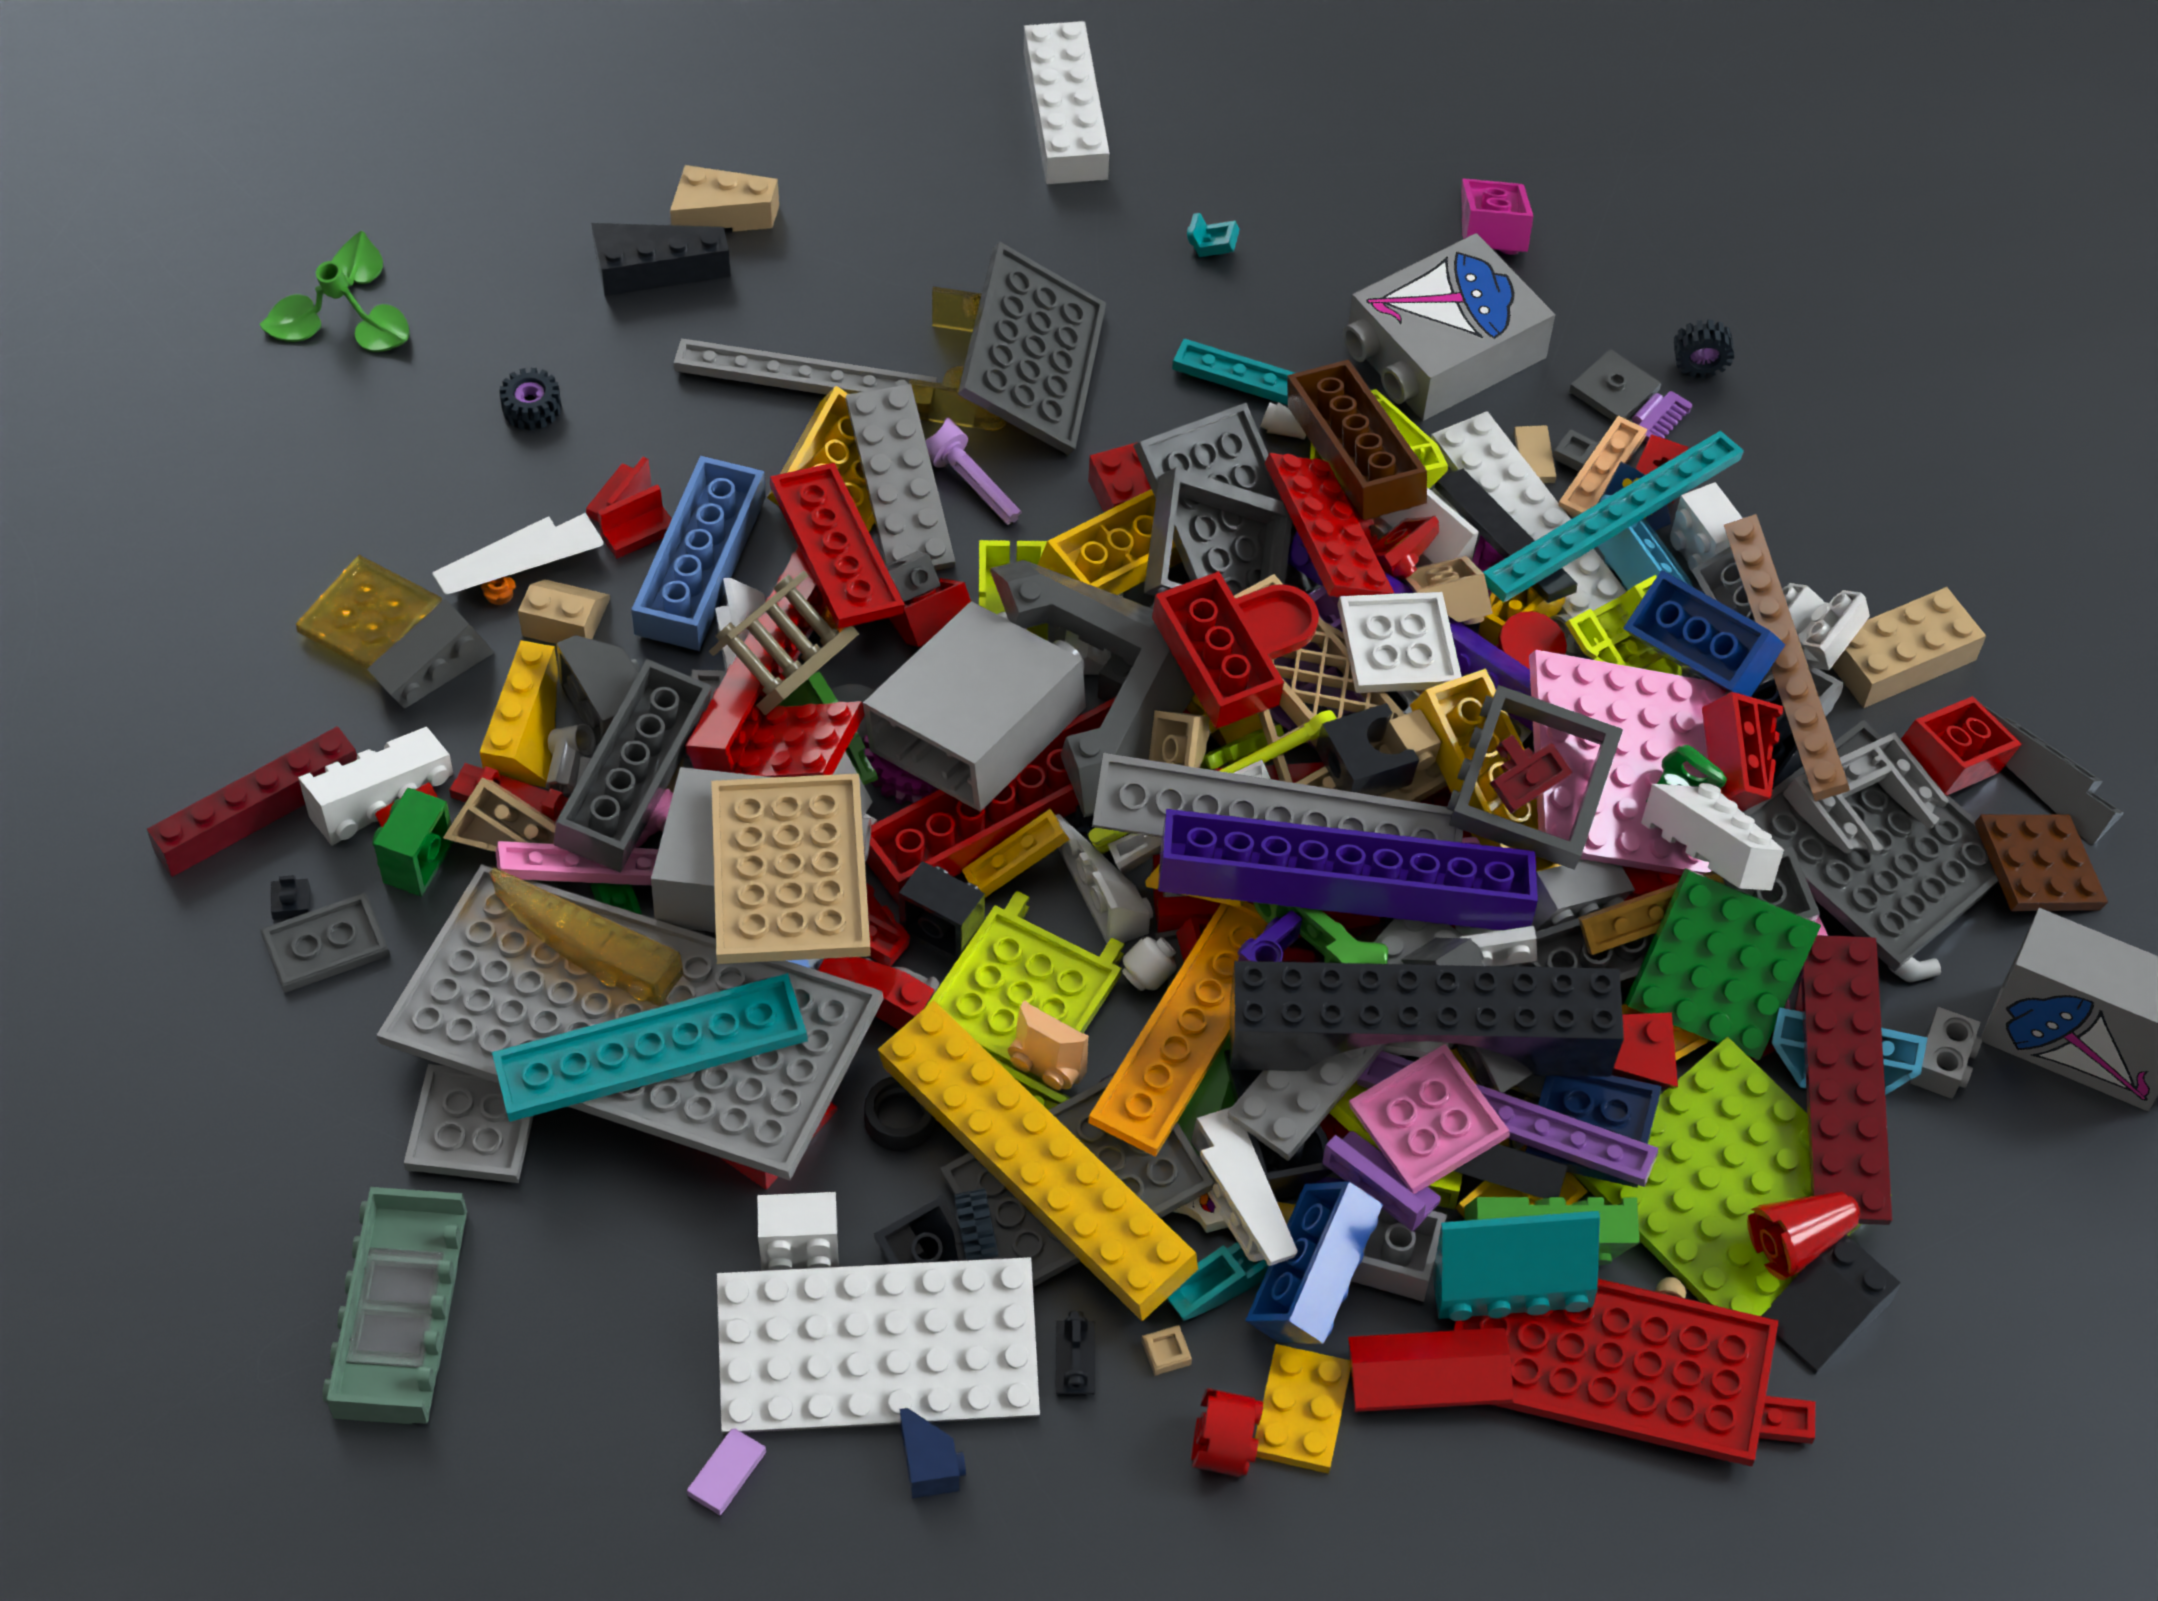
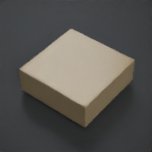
(1166, 1350)

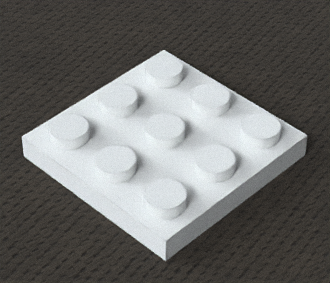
(1398, 641)

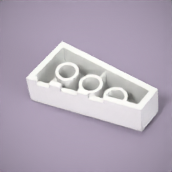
(352, 793)

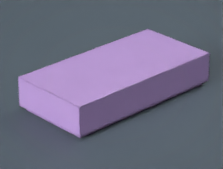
(726, 1471)

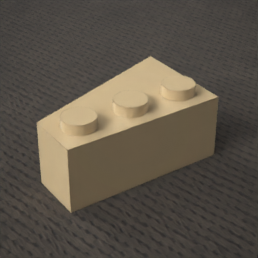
(724, 200)

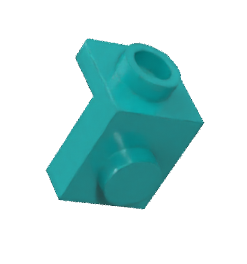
(1212, 238)

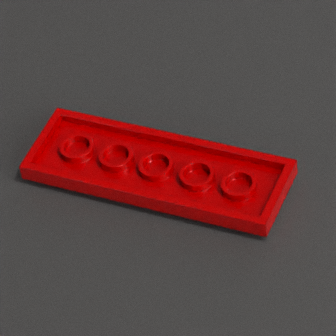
(1327, 526)
(836, 545)

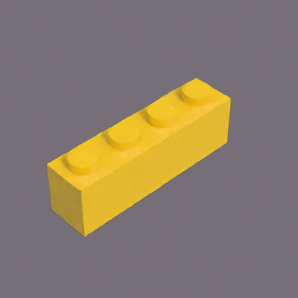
(524, 717)

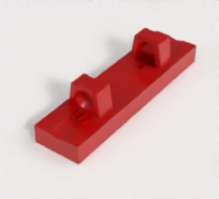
(547, 802)

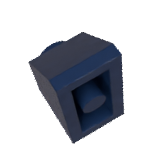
(930, 1457)

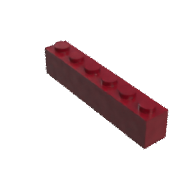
(245, 804)

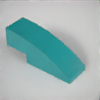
(1216, 1281)

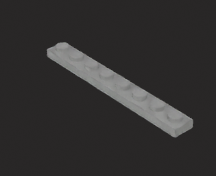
(783, 369)

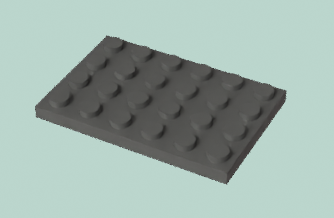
(1032, 348)
(1206, 537)
(1159, 1181)

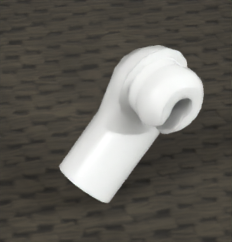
(1915, 970)

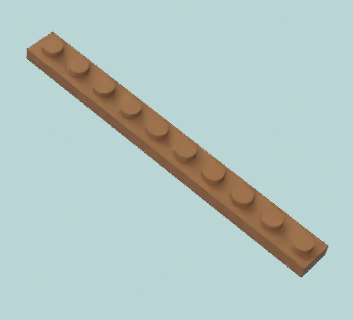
(1790, 668)

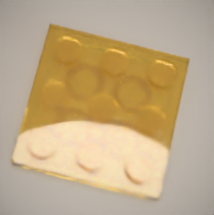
(366, 612)

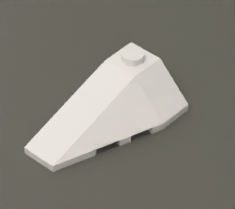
(1107, 892)

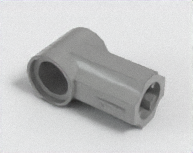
(567, 748)

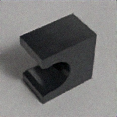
(1354, 761)

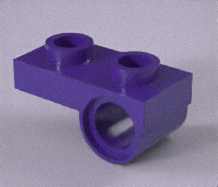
(1276, 938)

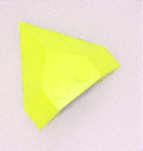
(1604, 639)

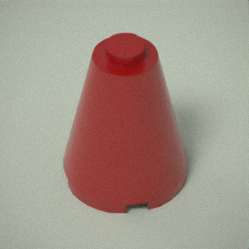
(1800, 1229)

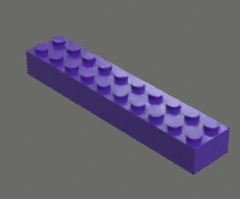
(1347, 871)

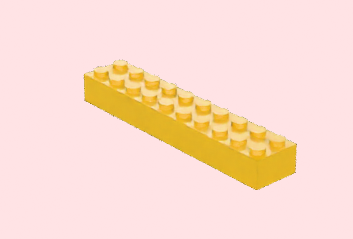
(1039, 1160)

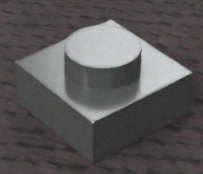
(1574, 450)

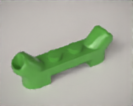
(1328, 936)

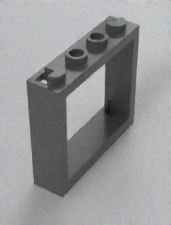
(1221, 496)
(1510, 832)

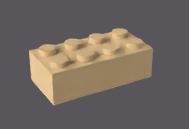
(1909, 647)

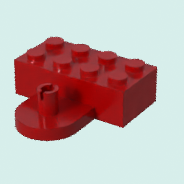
(1230, 641)

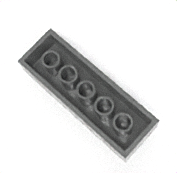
(632, 766)

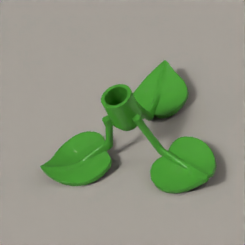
(358, 262)

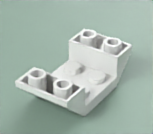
(1823, 626)

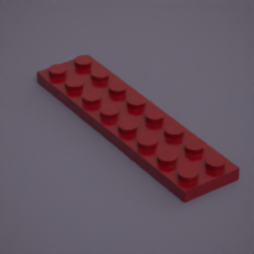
(1846, 1074)

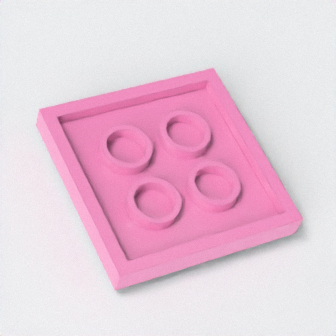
(1429, 1119)

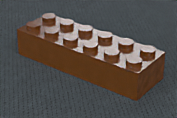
(1357, 439)

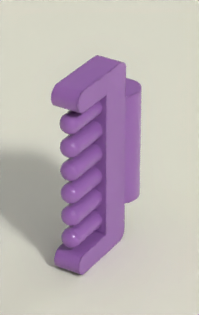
(1661, 414)

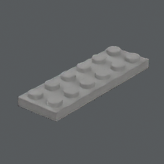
(899, 475)

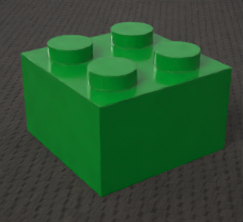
(412, 841)

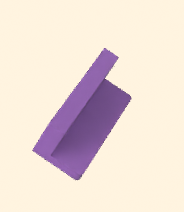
(1370, 1171)

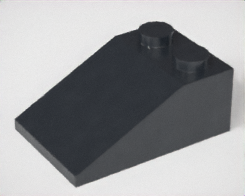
(1831, 1302)

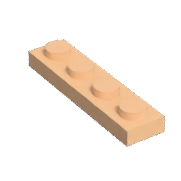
(1588, 486)

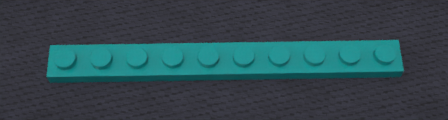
(1611, 516)

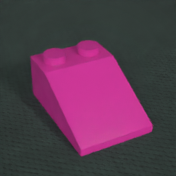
(1497, 214)

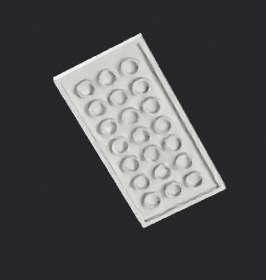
(877, 1340)

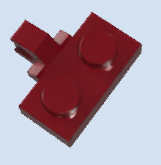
(1527, 773)

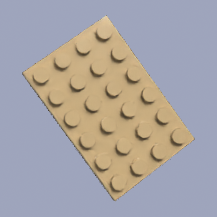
(789, 869)

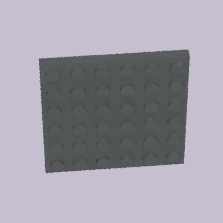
(1904, 891)

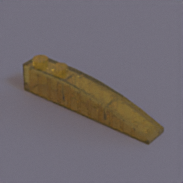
(591, 941)

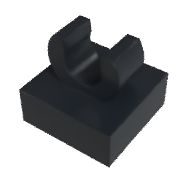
(289, 897)

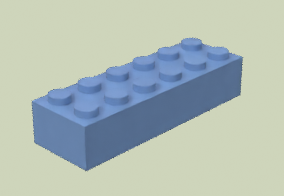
(699, 552)

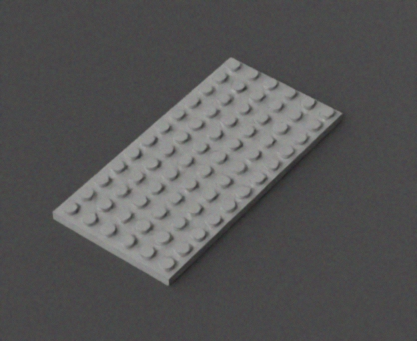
(501, 986)

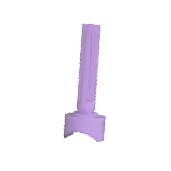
(948, 448)

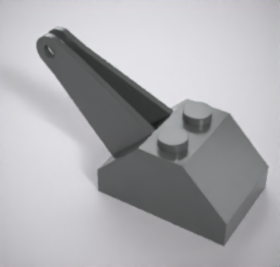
(595, 680)

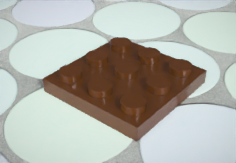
(2040, 862)

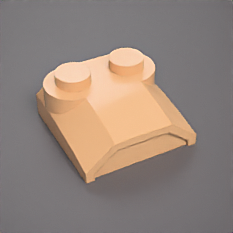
(1049, 1048)

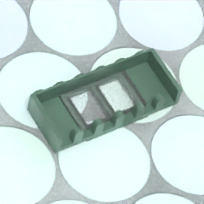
(396, 1306)

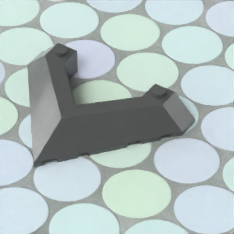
(1107, 622)

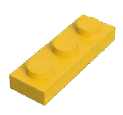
(1016, 853)

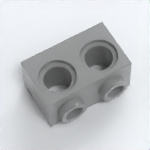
(1948, 1053)

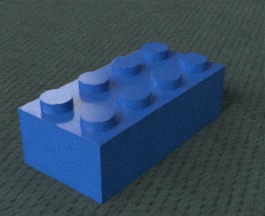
(1704, 635)
(1305, 1292)

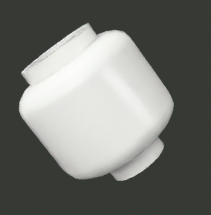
(1149, 963)

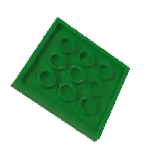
(1722, 963)

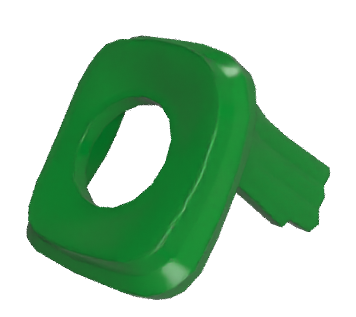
(1675, 773)

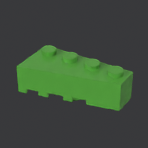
(1617, 1222)

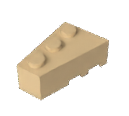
(496, 816)

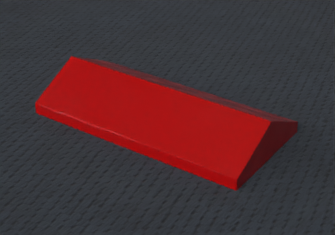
(1430, 1369)

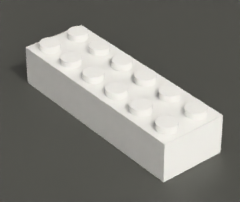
(1066, 103)

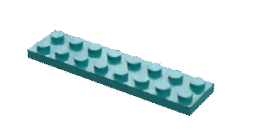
(649, 1047)

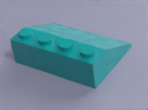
(1517, 1265)

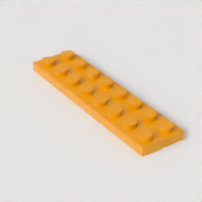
(1179, 1037)

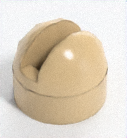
(1672, 1287)

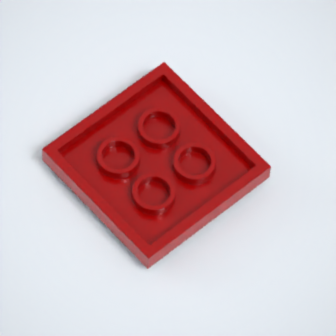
(801, 740)

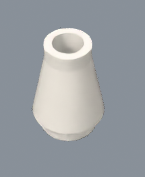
(1281, 421)

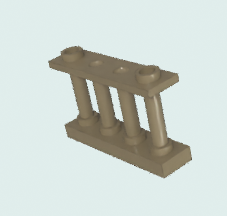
(793, 671)

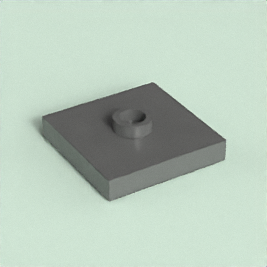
(1615, 386)

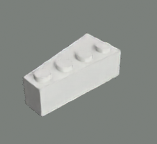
(1715, 833)

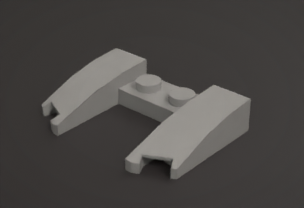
(1882, 762)

